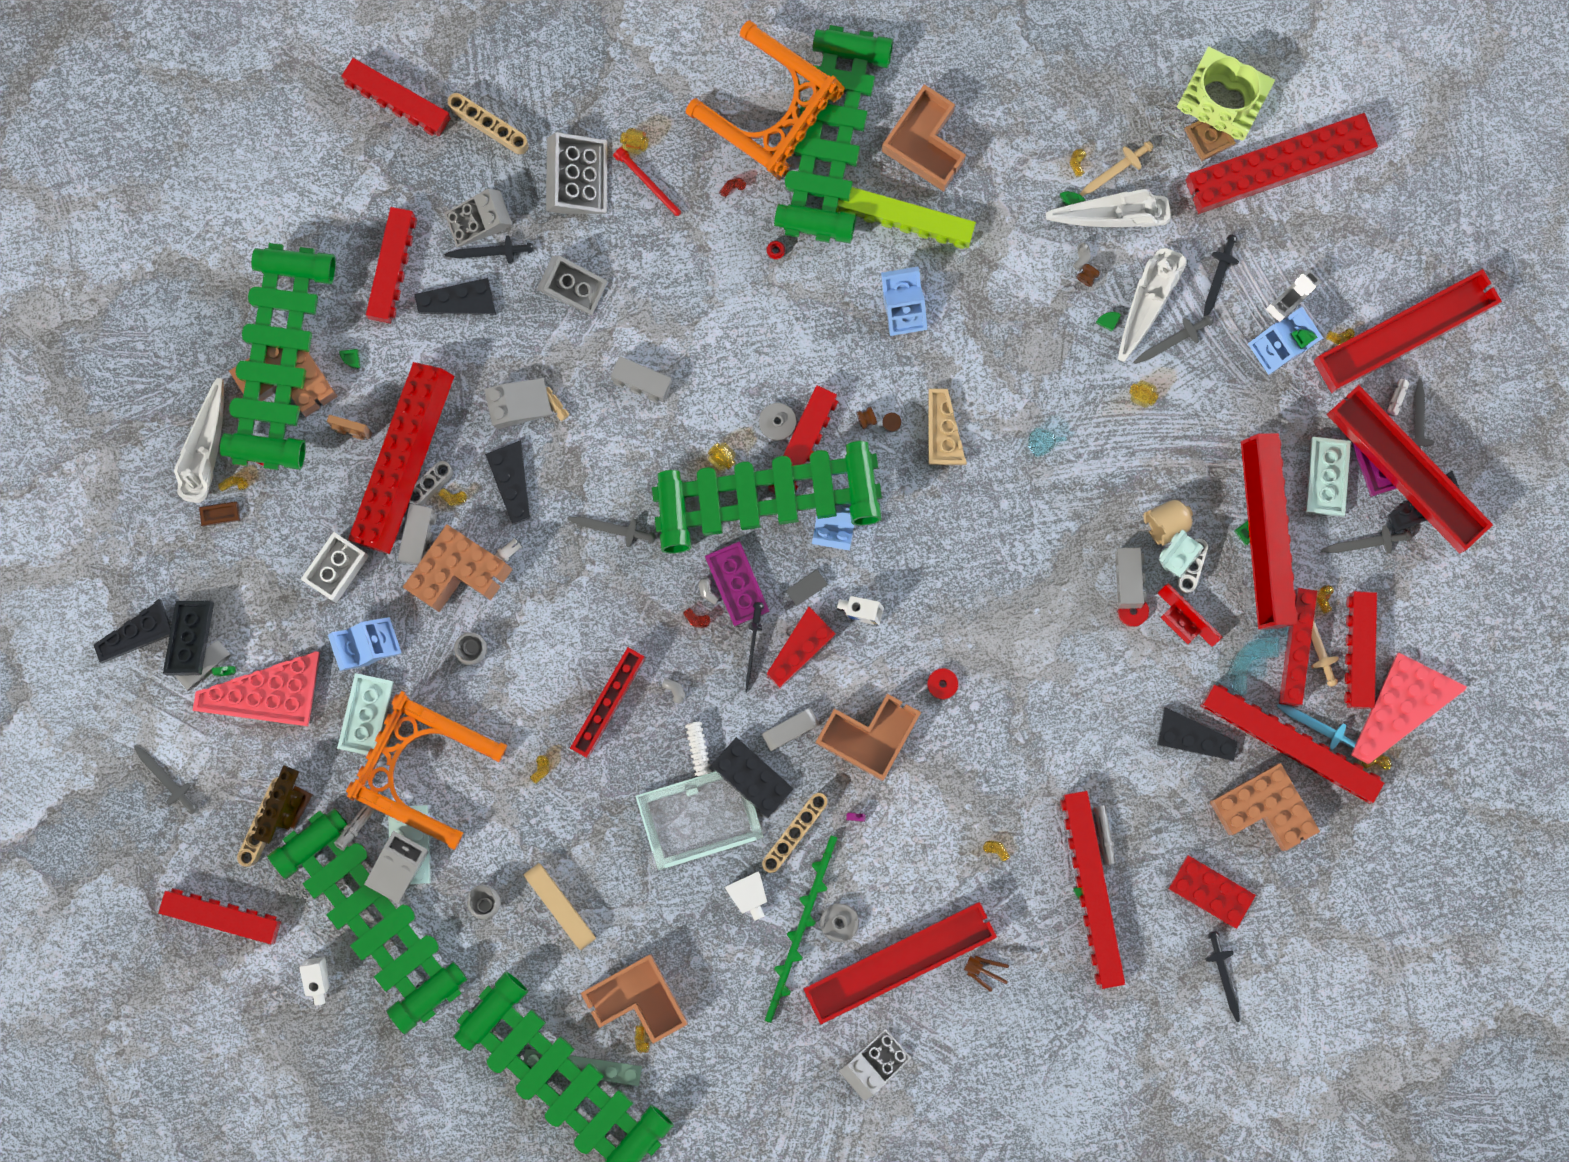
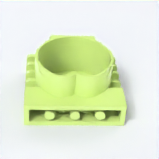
(1235, 76)

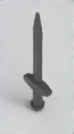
(1188, 331)
(1420, 417)
(630, 531)
(1385, 540)
(178, 793)

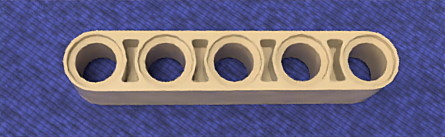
(483, 116)
(797, 823)
(248, 846)
(559, 906)

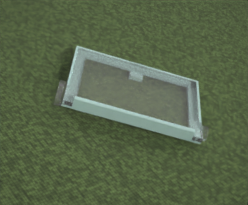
(696, 820)

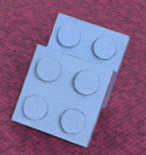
(904, 301)
(1277, 345)
(834, 531)
(364, 644)

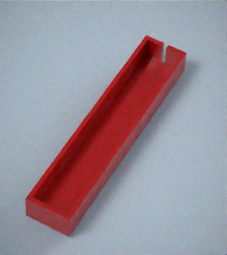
(1281, 163)
(1407, 331)
(401, 457)
(1409, 469)
(1269, 531)
(899, 963)

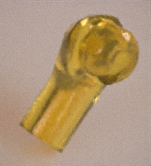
(1075, 162)
(1340, 338)
(453, 499)
(1323, 597)
(1382, 760)
(542, 769)
(997, 848)

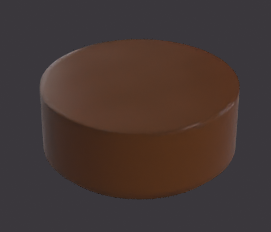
(891, 422)

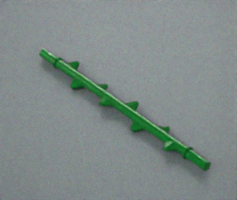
(796, 936)

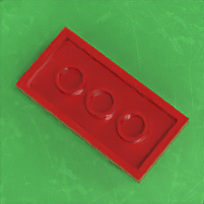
(1211, 892)

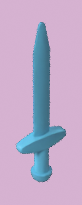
(1335, 735)

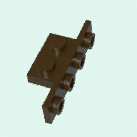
(280, 806)

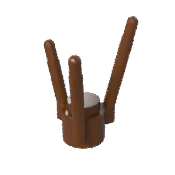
(975, 967)

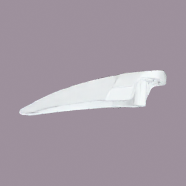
(1116, 210)
(1151, 294)
(201, 448)

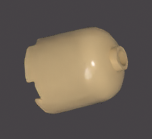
(1168, 520)

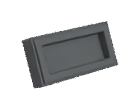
(806, 587)

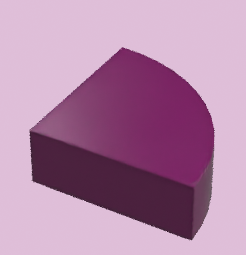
(855, 817)

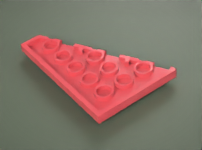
(271, 694)
(1404, 702)

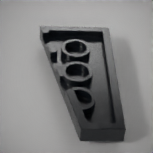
(459, 299)
(510, 477)
(1408, 515)
(139, 632)
(1190, 736)

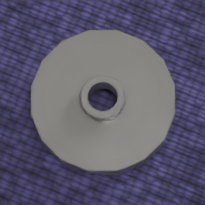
(777, 431)
(849, 926)

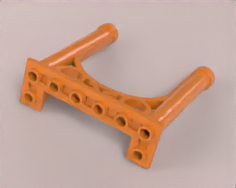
(829, 89)
(439, 725)

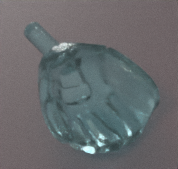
(1042, 441)

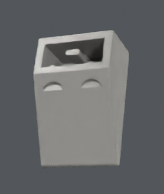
(478, 217)
(396, 867)
(875, 1065)

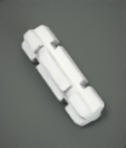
(1398, 397)

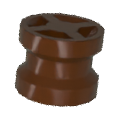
(1088, 275)
(866, 417)

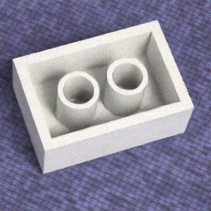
(335, 567)

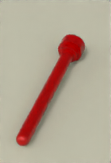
(623, 156)

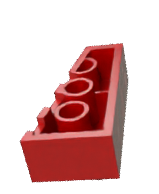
(802, 645)

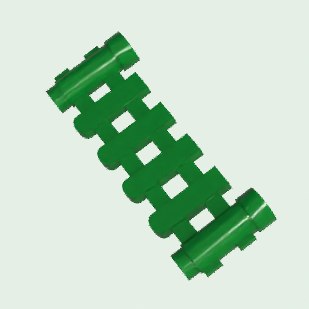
(827, 223)
(275, 449)
(862, 494)
(417, 1002)
(498, 1004)

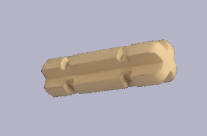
(556, 405)

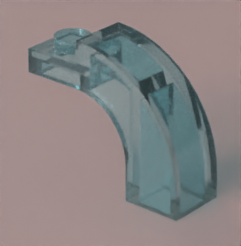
(1257, 649)

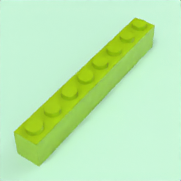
(909, 217)

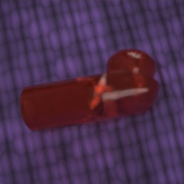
(732, 184)
(697, 621)

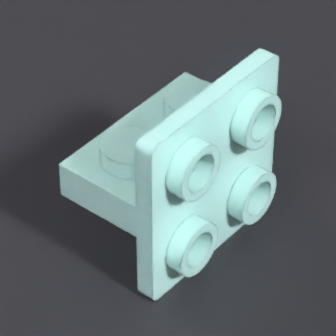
(1180, 554)

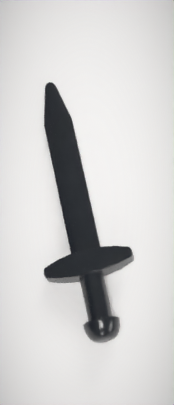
(507, 249)
(1224, 259)
(754, 626)
(1220, 958)

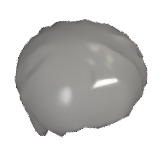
(470, 648)
(483, 902)

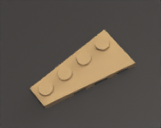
(943, 434)

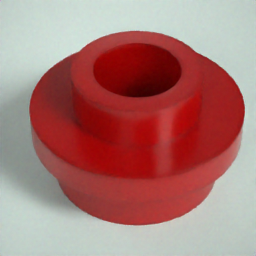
(775, 244)

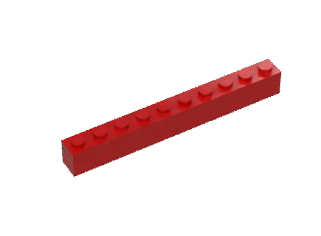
(1292, 744)
(1094, 890)

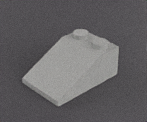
(572, 284)
(517, 402)

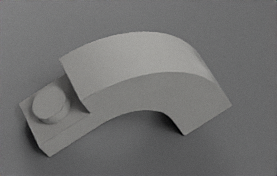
(1293, 296)

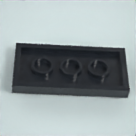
(188, 638)
(751, 777)

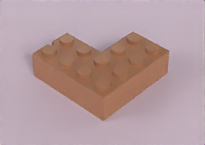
(916, 141)
(315, 383)
(455, 560)
(874, 746)
(1271, 798)
(641, 989)

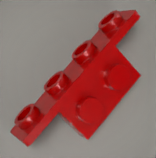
(1185, 619)

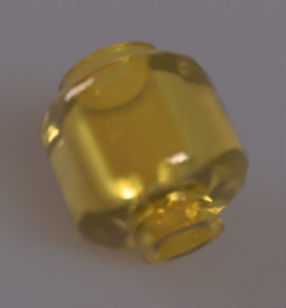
(634, 141)
(1144, 394)
(721, 456)

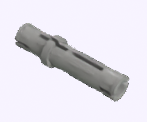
(351, 830)
(1105, 836)

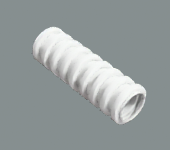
(698, 748)

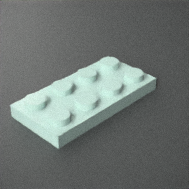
(1328, 476)
(365, 713)
(418, 837)

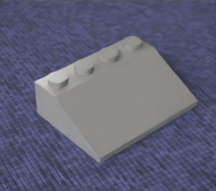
(576, 174)

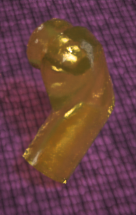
(233, 481)
(639, 1040)

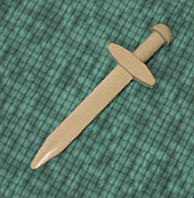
(1130, 159)
(1324, 661)

